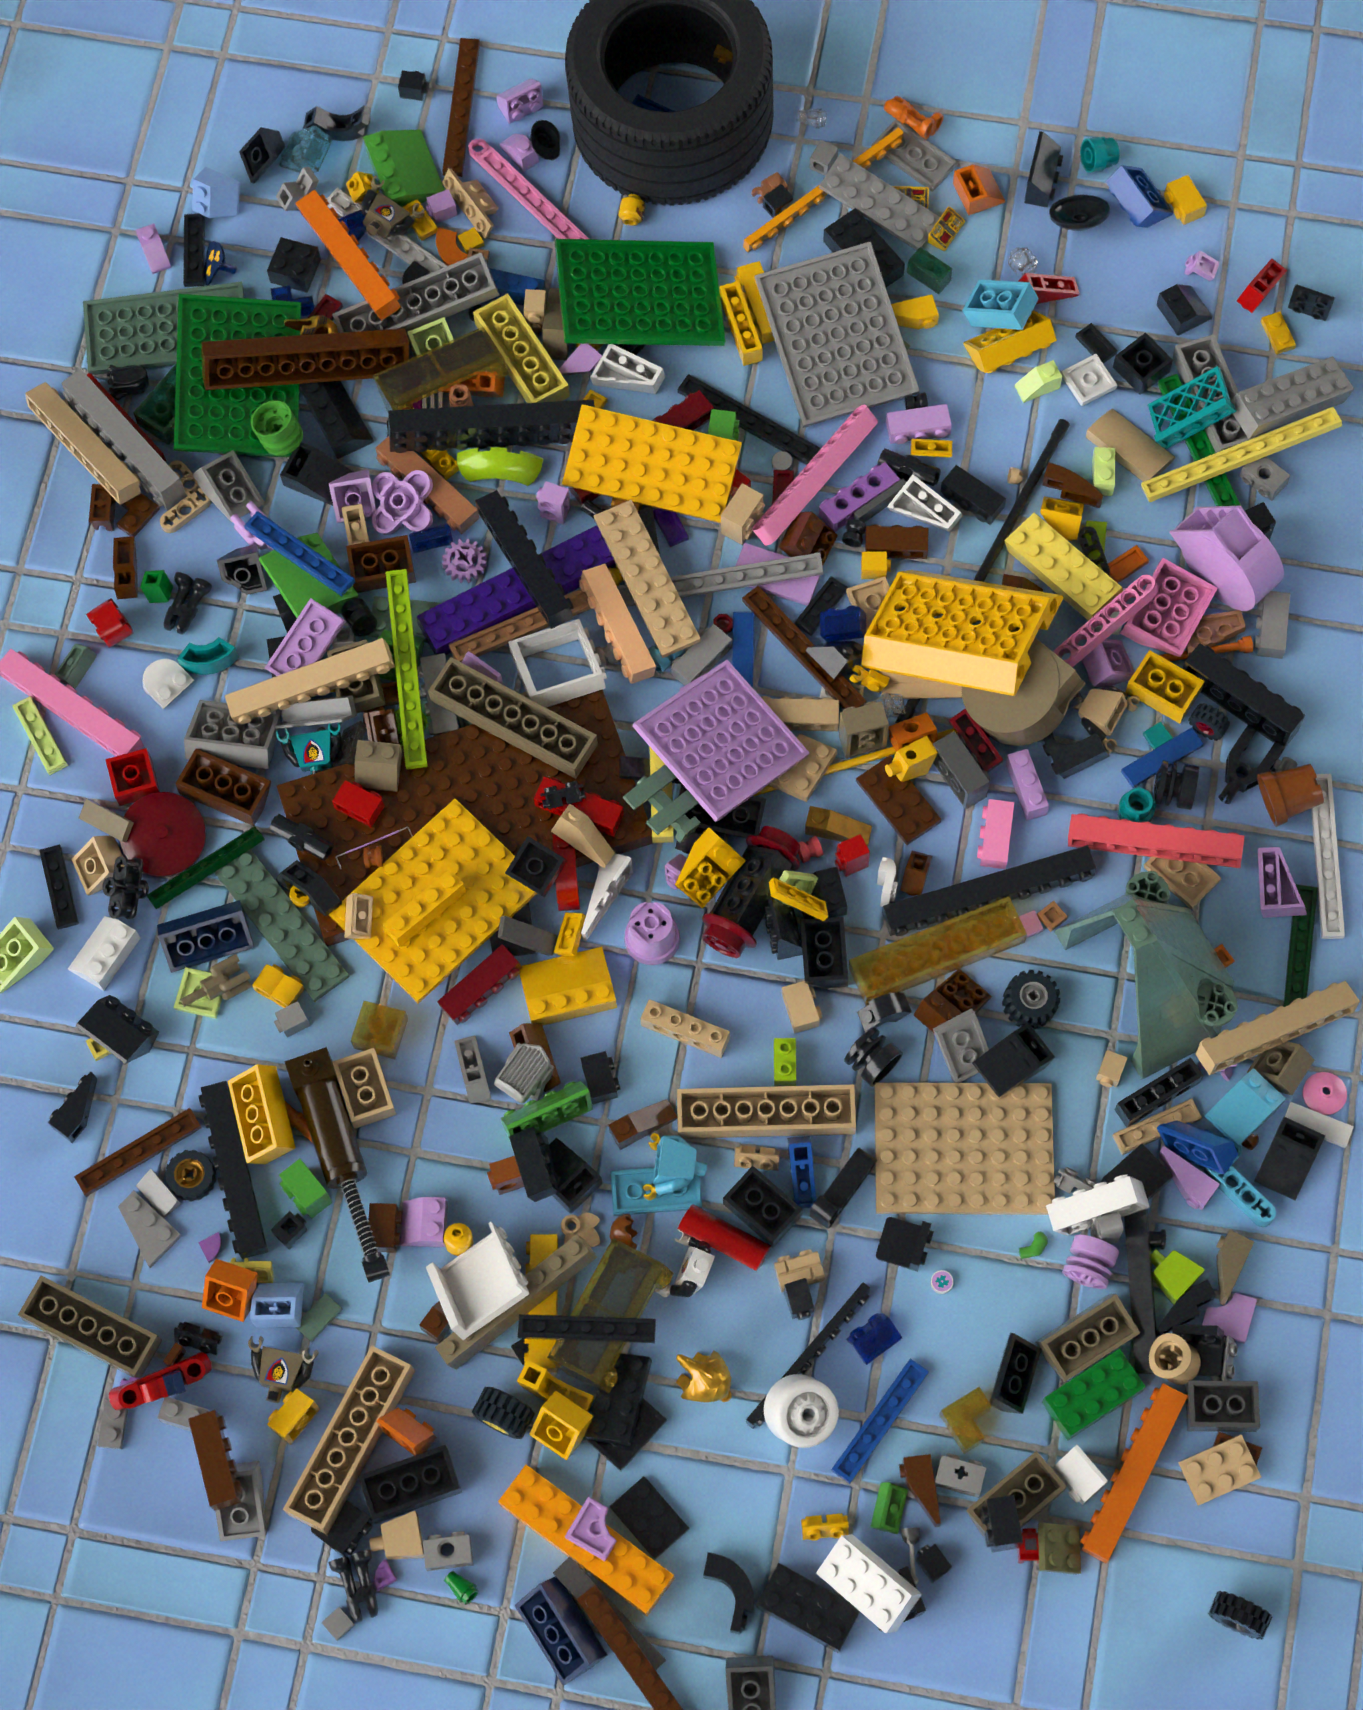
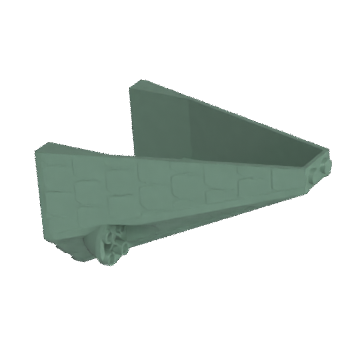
(1178, 976)

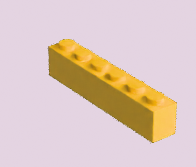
(539, 1249)

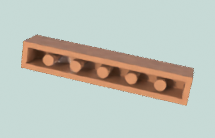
(443, 499)

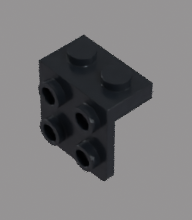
(904, 1243)
(346, 1530)

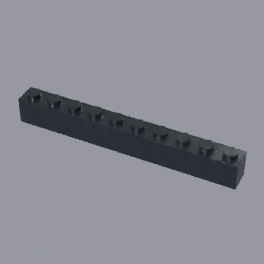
(975, 893)

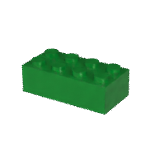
(1093, 1394)

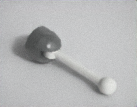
(910, 1537)

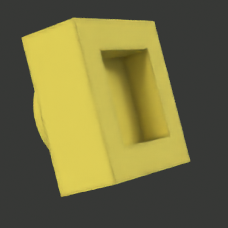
(96, 1049)

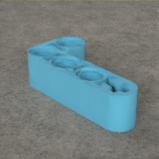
(1243, 1187)

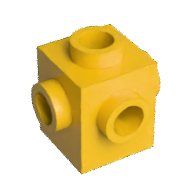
(359, 185)

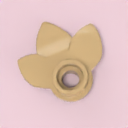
(584, 1227)

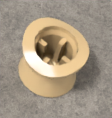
(1174, 1359)

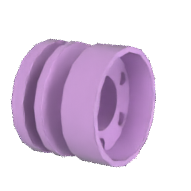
(1090, 1261)

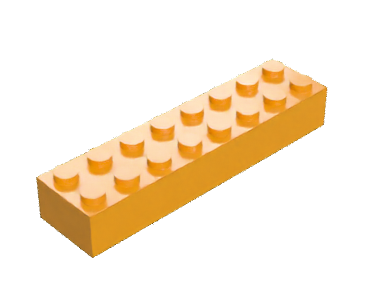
(551, 1514)

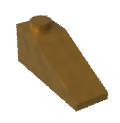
(834, 826)

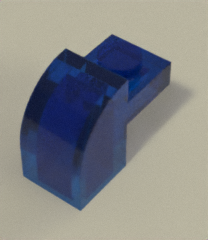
(285, 294)

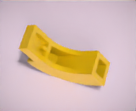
(543, 1384)

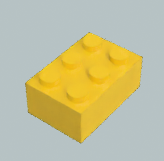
(1164, 686)

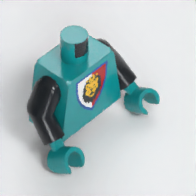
(312, 750)

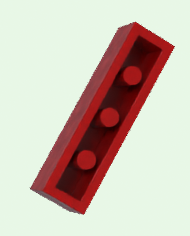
(603, 813)

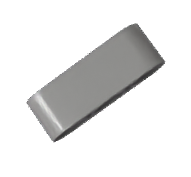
(1107, 1228)

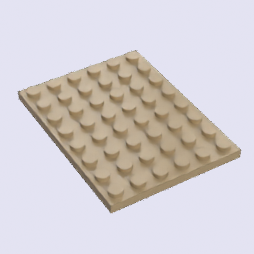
(963, 1149)

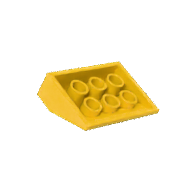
(567, 987)

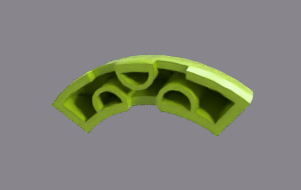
(499, 465)

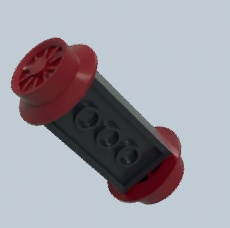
(747, 892)

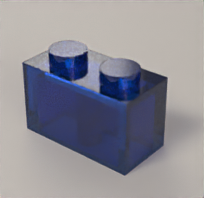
(843, 624)

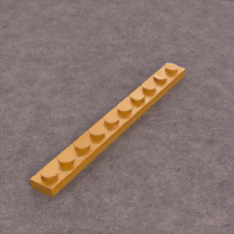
(817, 195)

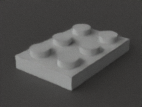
(961, 1044)

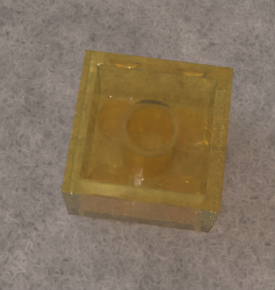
(379, 1029)

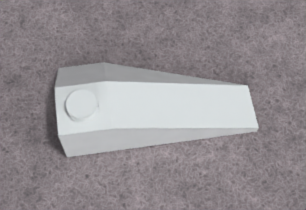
(606, 889)

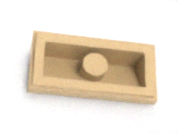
(358, 916)

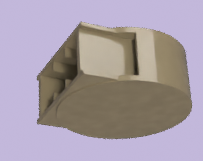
(1035, 707)

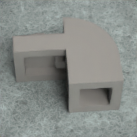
(293, 191)

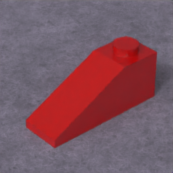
(1261, 285)
(1051, 287)

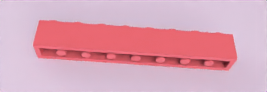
(1156, 840)

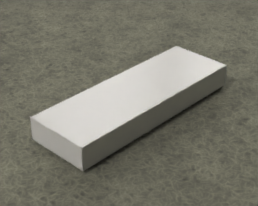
(1335, 1130)

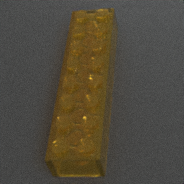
(938, 950)

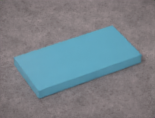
(630, 1199)

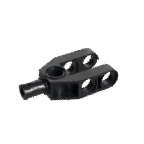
(1235, 766)

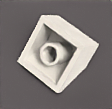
(1079, 1475)

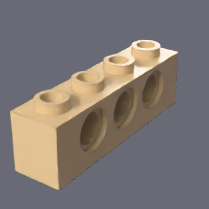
(685, 1028)

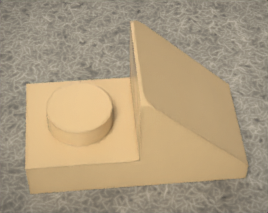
(355, 524)

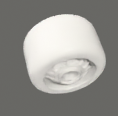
(786, 1404)

